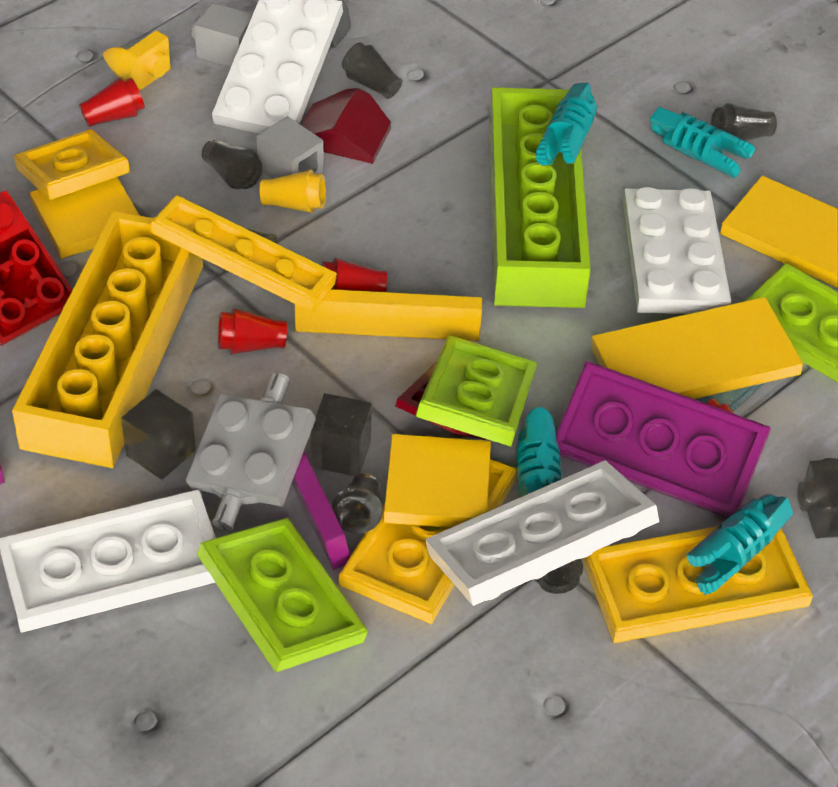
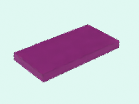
(662, 439)

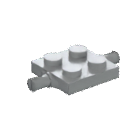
(251, 450)

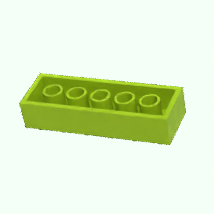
(535, 207)

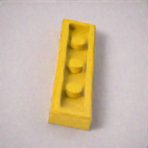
(243, 253)
(393, 315)

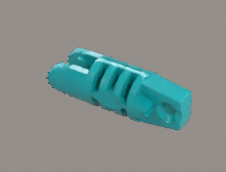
(568, 126)
(700, 140)
(537, 453)
(738, 540)

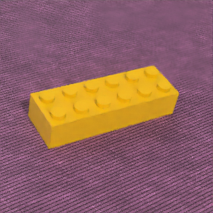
(106, 343)

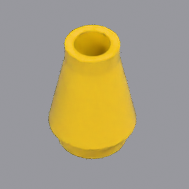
(296, 191)

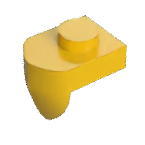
(143, 61)

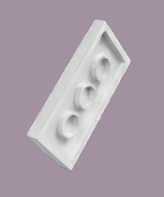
(277, 63)
(675, 251)
(541, 532)
(106, 560)

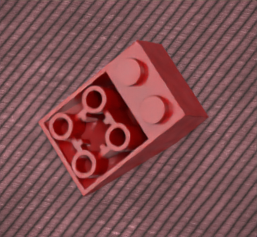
(29, 278)

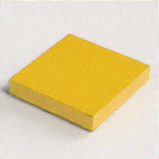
(71, 164)
(79, 217)
(436, 480)

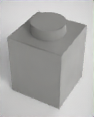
(220, 33)
(289, 149)

